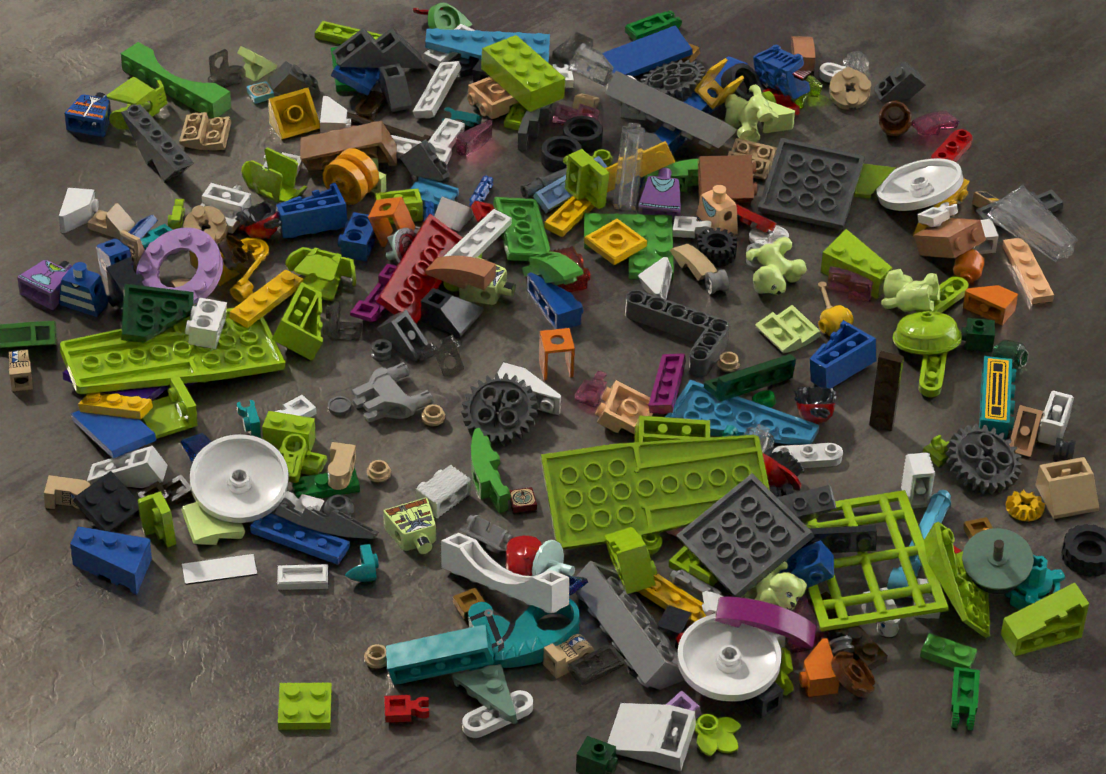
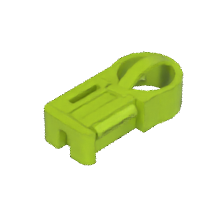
(294, 459)

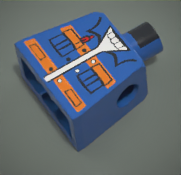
(89, 115)

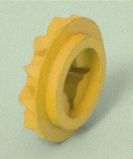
(257, 246)
(1025, 512)

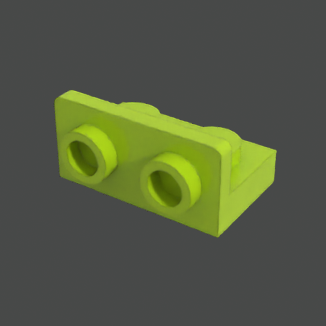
(411, 198)
(157, 518)

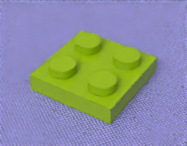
(304, 706)

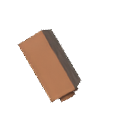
(730, 171)
(950, 238)

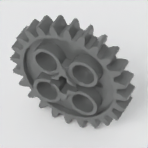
(676, 78)
(520, 411)
(983, 459)

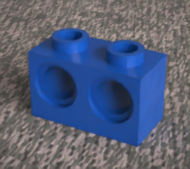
(357, 238)
(812, 564)

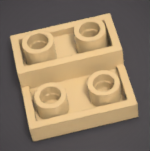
(205, 133)
(761, 154)

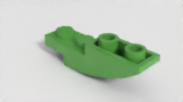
(685, 171)
(553, 268)
(485, 472)

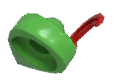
(444, 17)

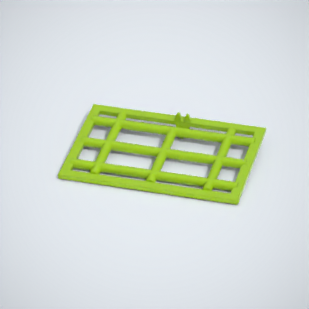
(865, 559)

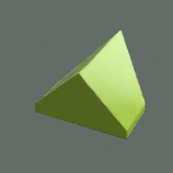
(871, 178)

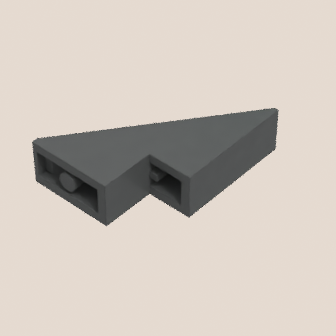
(366, 51)
(155, 143)
(810, 503)

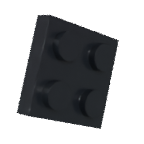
(107, 503)

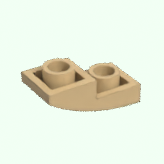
(696, 261)

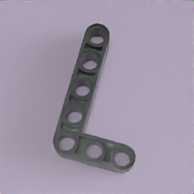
(706, 330)

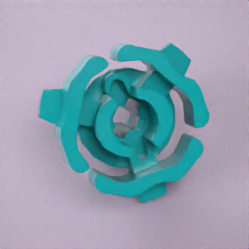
(1036, 585)

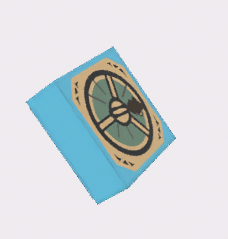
(260, 92)

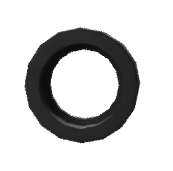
(750, 78)
(588, 125)
(554, 145)

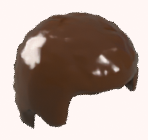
(895, 118)

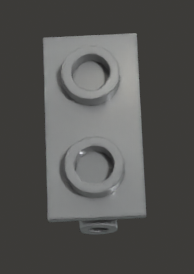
(478, 530)
(691, 584)

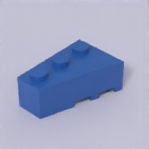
(312, 214)
(842, 356)
(113, 555)

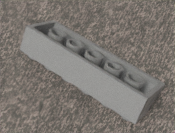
(668, 110)
(630, 627)

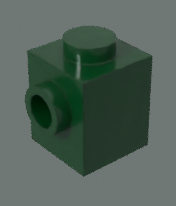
(979, 335)
(596, 757)

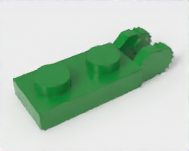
(652, 25)
(964, 695)

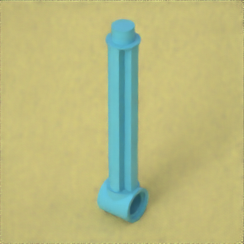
(935, 513)

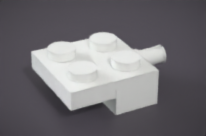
(228, 201)

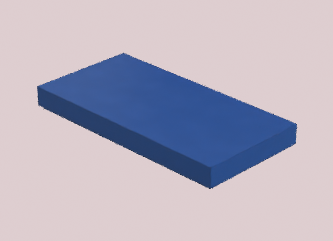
(649, 52)
(114, 433)

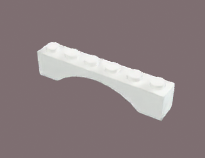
(467, 558)

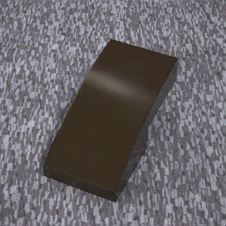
(173, 491)

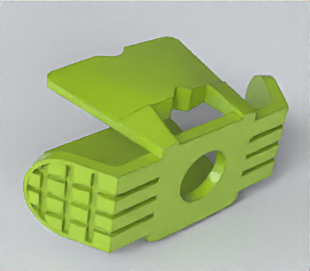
(136, 93)
(277, 180)
(321, 269)

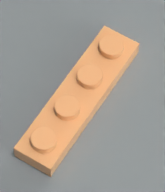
(1028, 271)

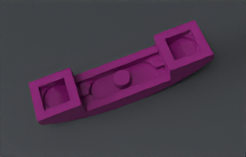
(369, 308)
(767, 617)

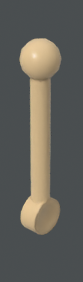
(823, 286)

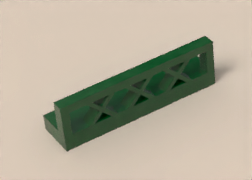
(751, 378)

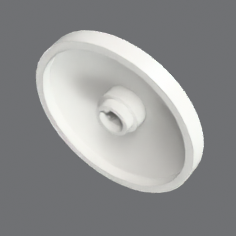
(920, 184)
(239, 478)
(728, 660)

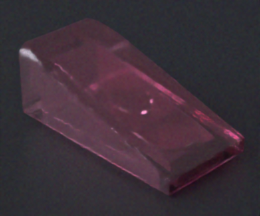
(473, 139)

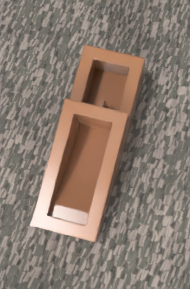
(804, 47)
(463, 271)

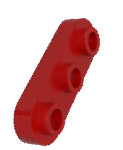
(954, 146)
(748, 217)

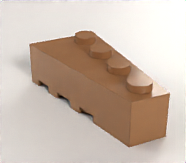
(370, 138)

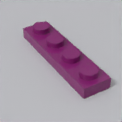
(667, 383)

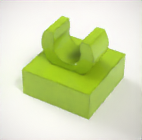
(937, 451)

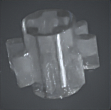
(857, 61)

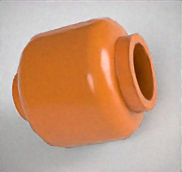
(969, 265)

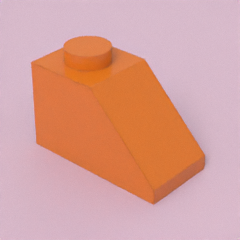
(991, 302)
(818, 673)

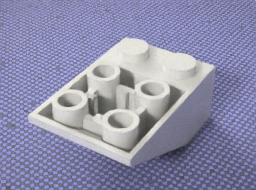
(653, 733)

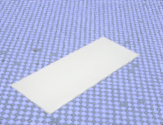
(219, 568)

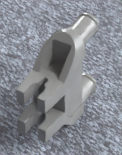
(385, 398)

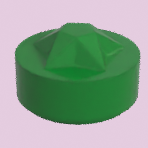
(765, 398)

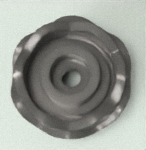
(340, 503)

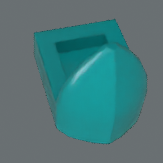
(367, 570)

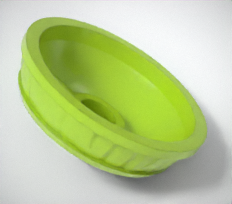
(927, 333)

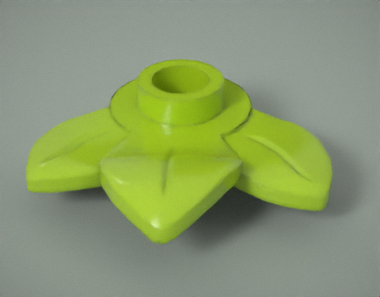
(716, 734)

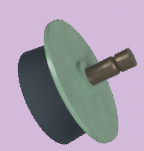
(997, 560)

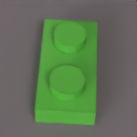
(948, 652)

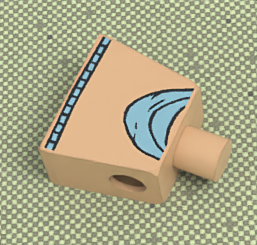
(719, 209)

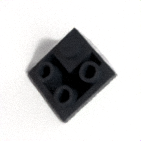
(448, 312)

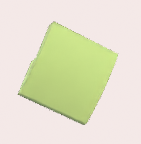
(788, 329)
(208, 529)

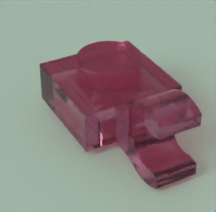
(591, 391)

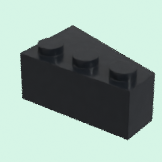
(117, 276)

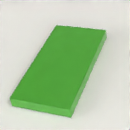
(526, 234)

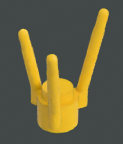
(244, 287)

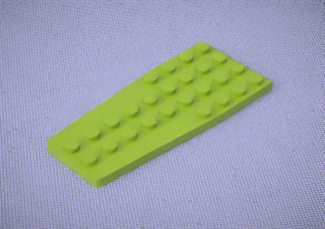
(110, 364)
(643, 484)

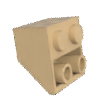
(1067, 487)

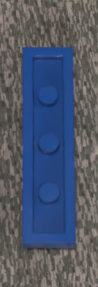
(301, 538)

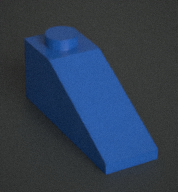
(555, 303)

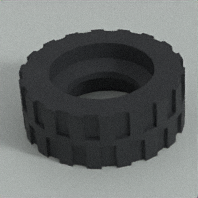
(1078, 561)

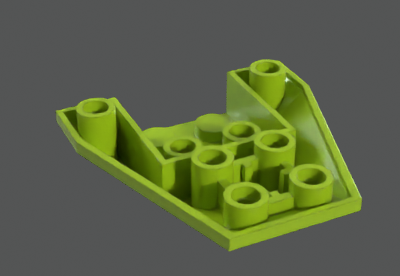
(948, 567)

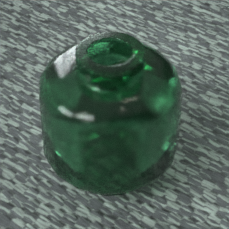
(1014, 351)

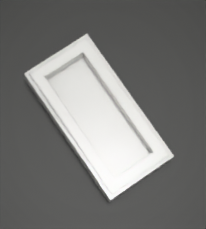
(302, 577)

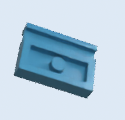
(433, 191)

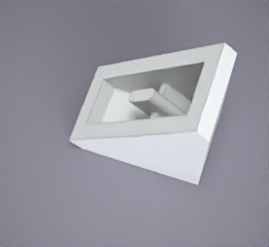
(657, 278)

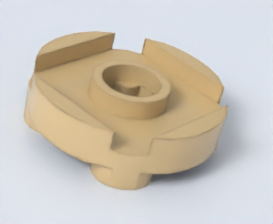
(849, 99)
(208, 215)

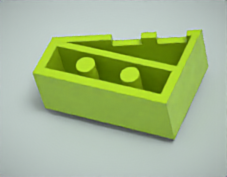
(853, 255)
(301, 323)
(664, 428)
(631, 559)
(1047, 621)

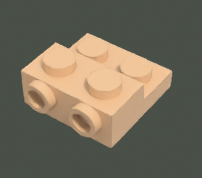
(490, 98)
(622, 407)

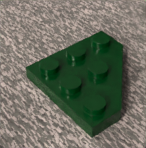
(152, 311)

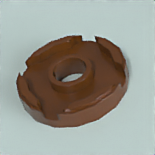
(853, 674)

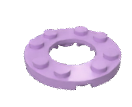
(206, 249)

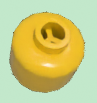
(832, 317)

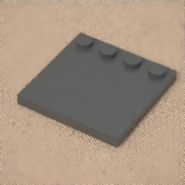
(811, 184)
(745, 536)

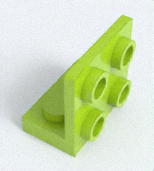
(172, 412)

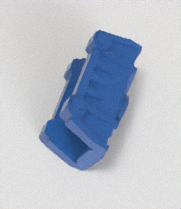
(776, 70)

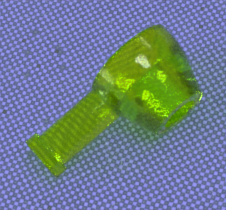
(815, 90)

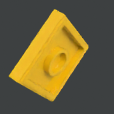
(615, 241)

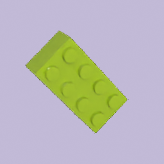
(523, 73)

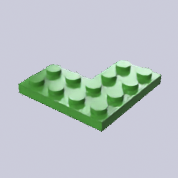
(654, 228)

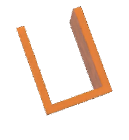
(380, 222)
(547, 347)

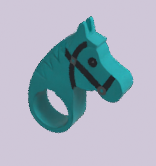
(522, 641)

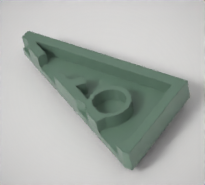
(489, 688)

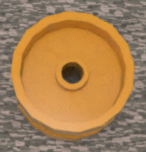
(353, 174)

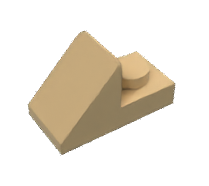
(111, 222)

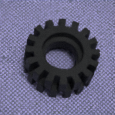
(709, 240)

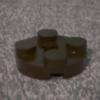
(235, 255)

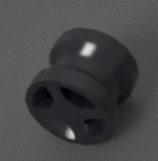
(1063, 450)

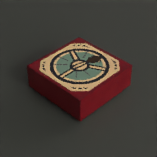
(523, 500)

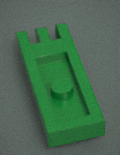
(318, 486)

